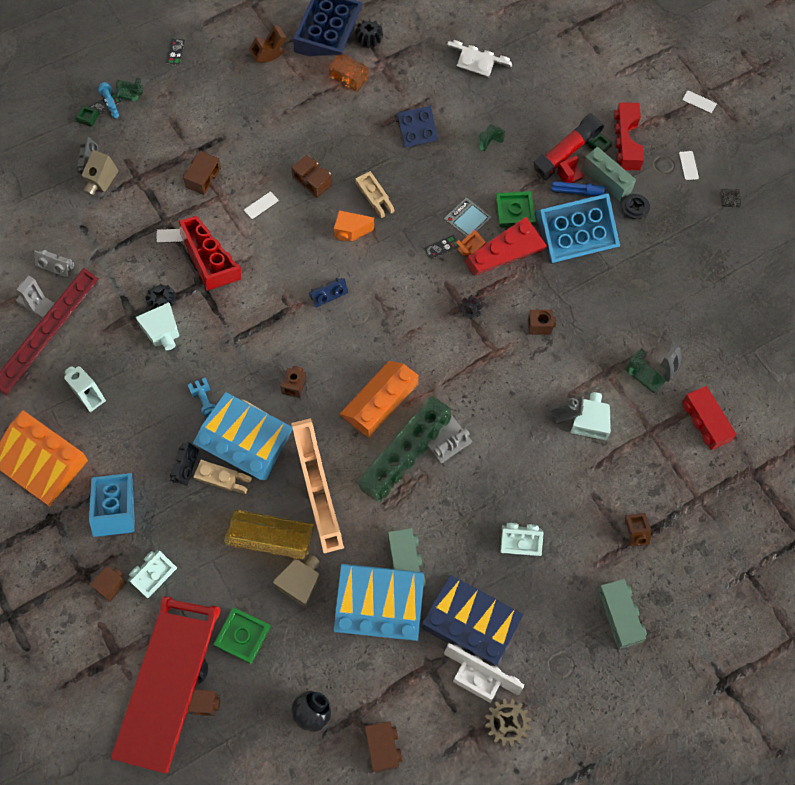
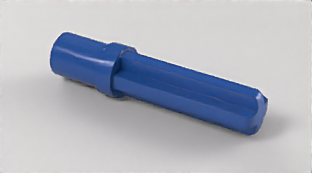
(585, 189)

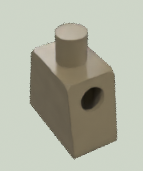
(98, 172)
(299, 580)

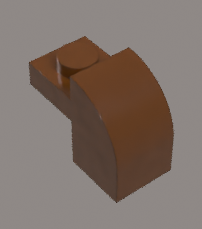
(268, 48)

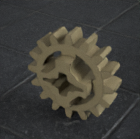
(499, 716)

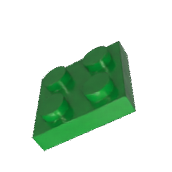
(514, 207)
(242, 635)

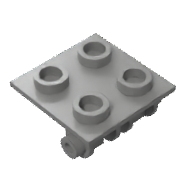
(449, 441)

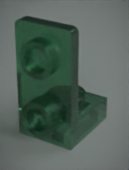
(644, 373)

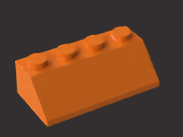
(380, 397)

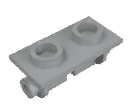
(50, 262)

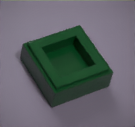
(87, 115)
(601, 142)

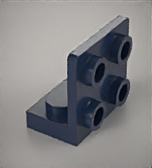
(417, 126)

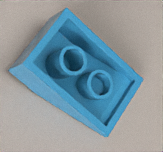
(112, 505)

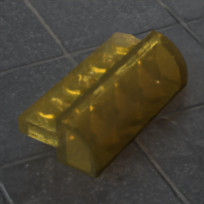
(269, 534)

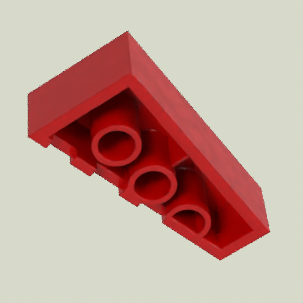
(509, 246)
(209, 258)

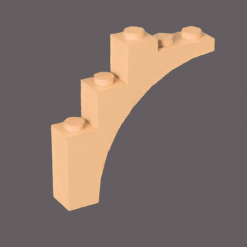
(317, 486)

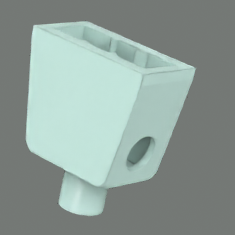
(160, 326)
(80, 382)
(594, 419)

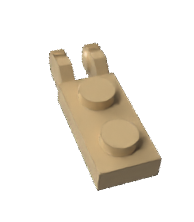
(374, 193)
(221, 477)

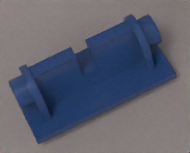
(328, 293)

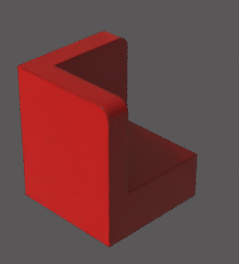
(569, 171)

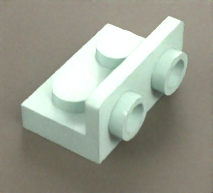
(522, 539)
(151, 573)

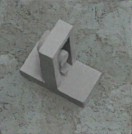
(33, 298)

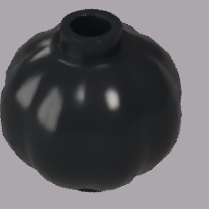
(311, 711)

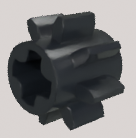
(467, 311)

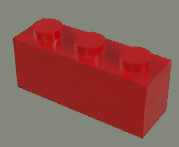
(708, 418)

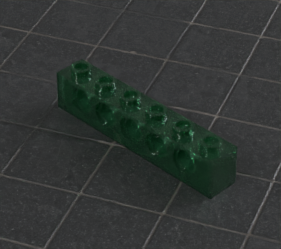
(406, 438)

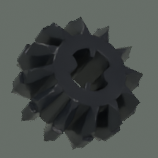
(369, 33)

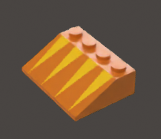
(38, 458)

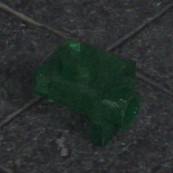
(129, 90)
(491, 133)

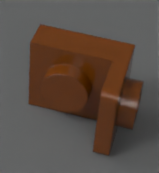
(638, 529)

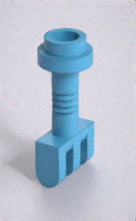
(105, 90)
(201, 392)

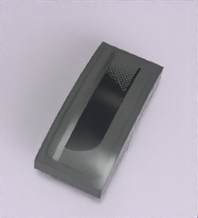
(672, 362)

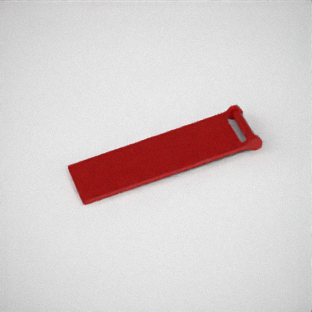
(164, 686)

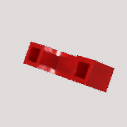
(629, 154)

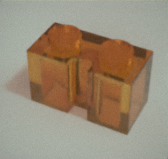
(349, 71)

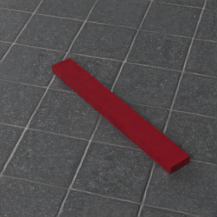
(45, 330)

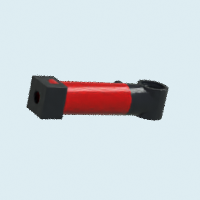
(588, 128)

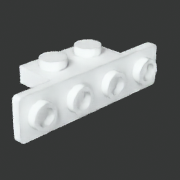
(477, 61)
(480, 677)

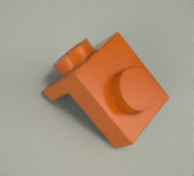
(471, 243)

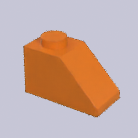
(352, 226)

